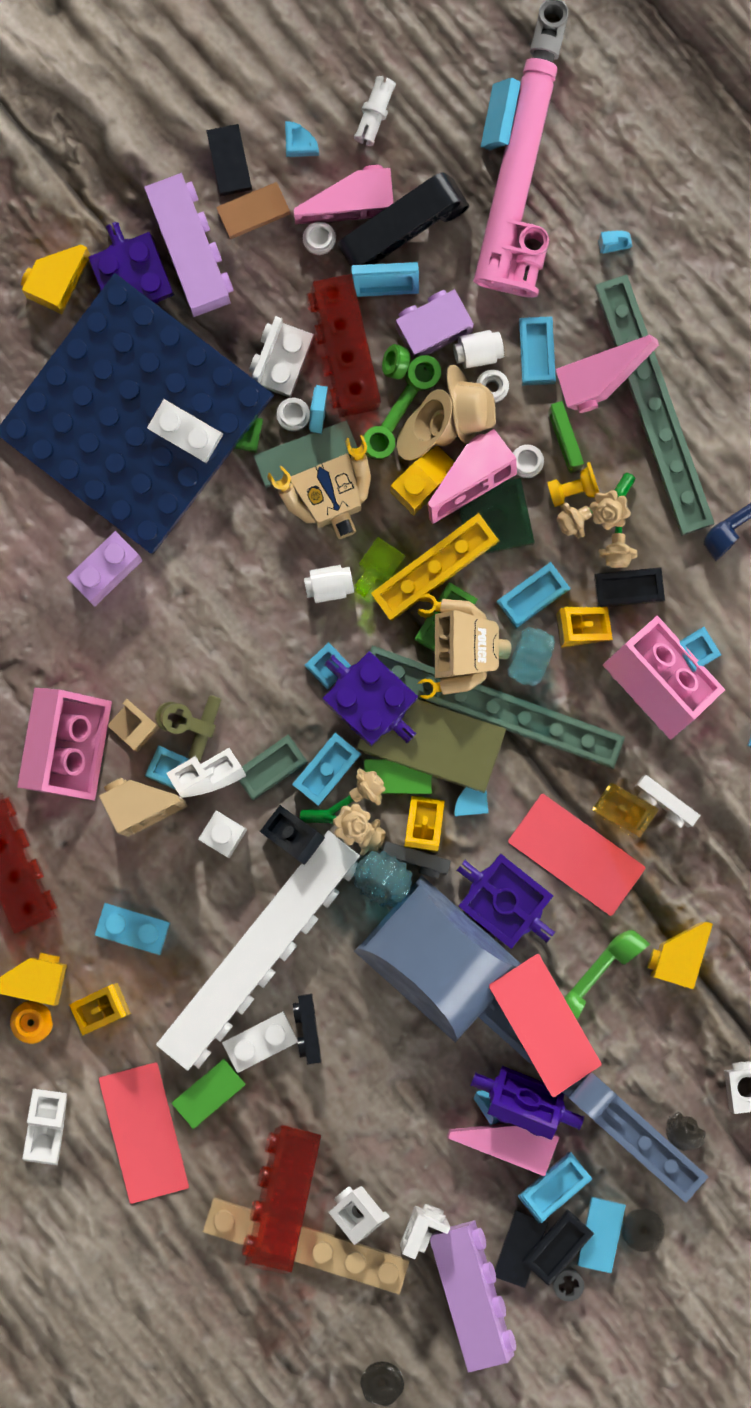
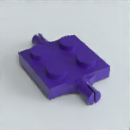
(135, 262)
(370, 698)
(505, 901)
(526, 1103)

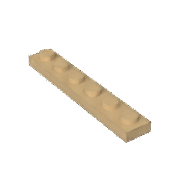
(317, 1249)

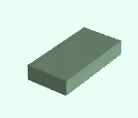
(271, 767)

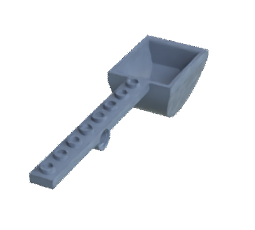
(445, 971)

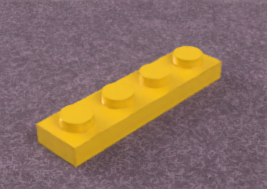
(435, 567)

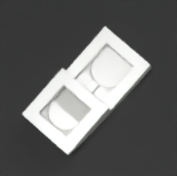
(197, 779)
(45, 1127)

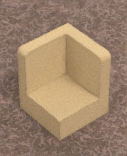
(133, 726)

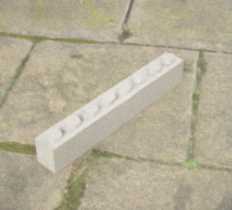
(258, 951)

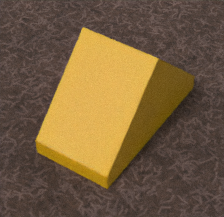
(583, 625)
(424, 824)
(100, 1008)

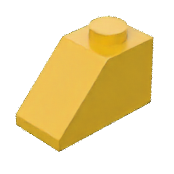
(55, 277)
(421, 479)
(681, 956)
(35, 980)

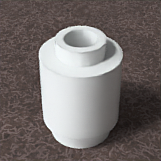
(478, 349)
(329, 583)

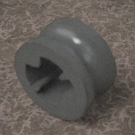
(577, 1289)

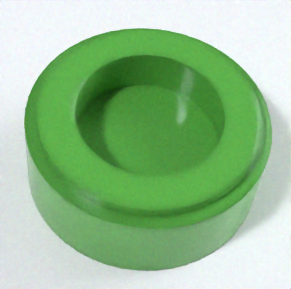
(396, 361)

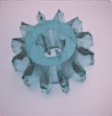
(531, 656)
(383, 878)

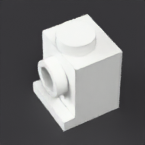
(350, 1221)

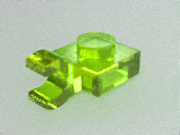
(379, 564)

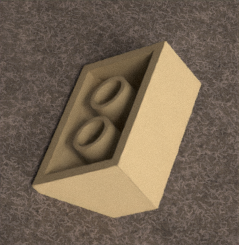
(137, 805)

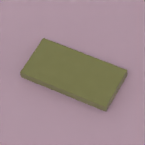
(445, 745)

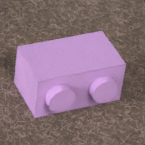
(433, 324)
(104, 568)

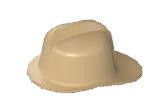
(471, 404)
(427, 427)

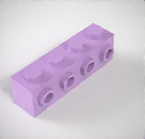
(188, 245)
(472, 1296)

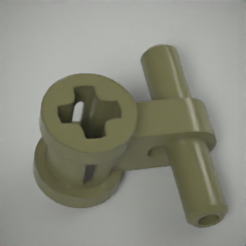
(203, 728)

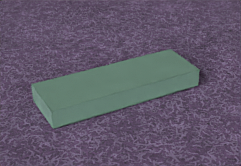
(304, 452)

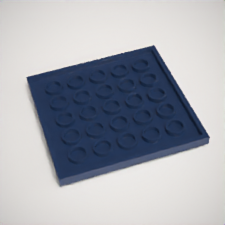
(97, 396)

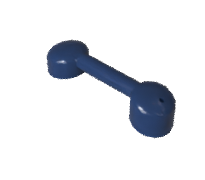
(723, 535)

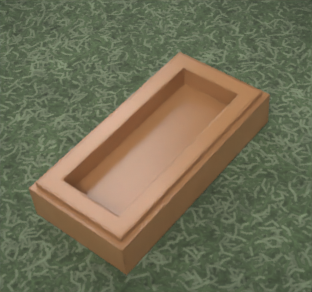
(253, 210)

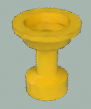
(586, 483)

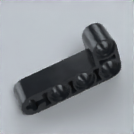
(403, 220)

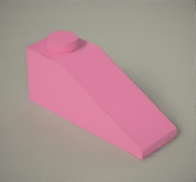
(352, 198)
(598, 376)
(477, 470)
(509, 1144)

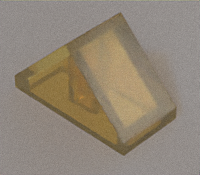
(625, 811)

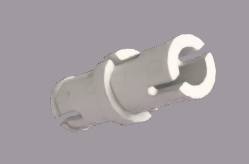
(374, 110)

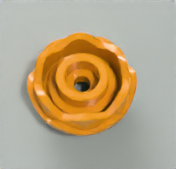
(42, 1022)

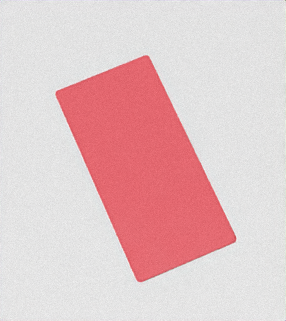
(576, 854)
(545, 1025)
(143, 1133)

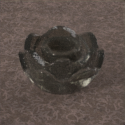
(684, 1132)
(632, 1230)
(385, 1394)

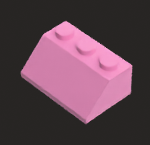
(660, 679)
(64, 743)

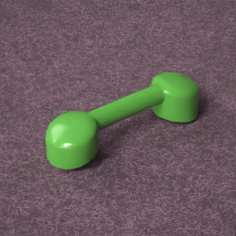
(380, 438)
(622, 948)

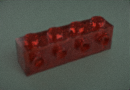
(345, 346)
(20, 883)
(282, 1199)

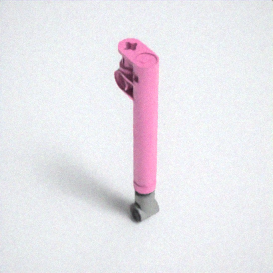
(503, 249)

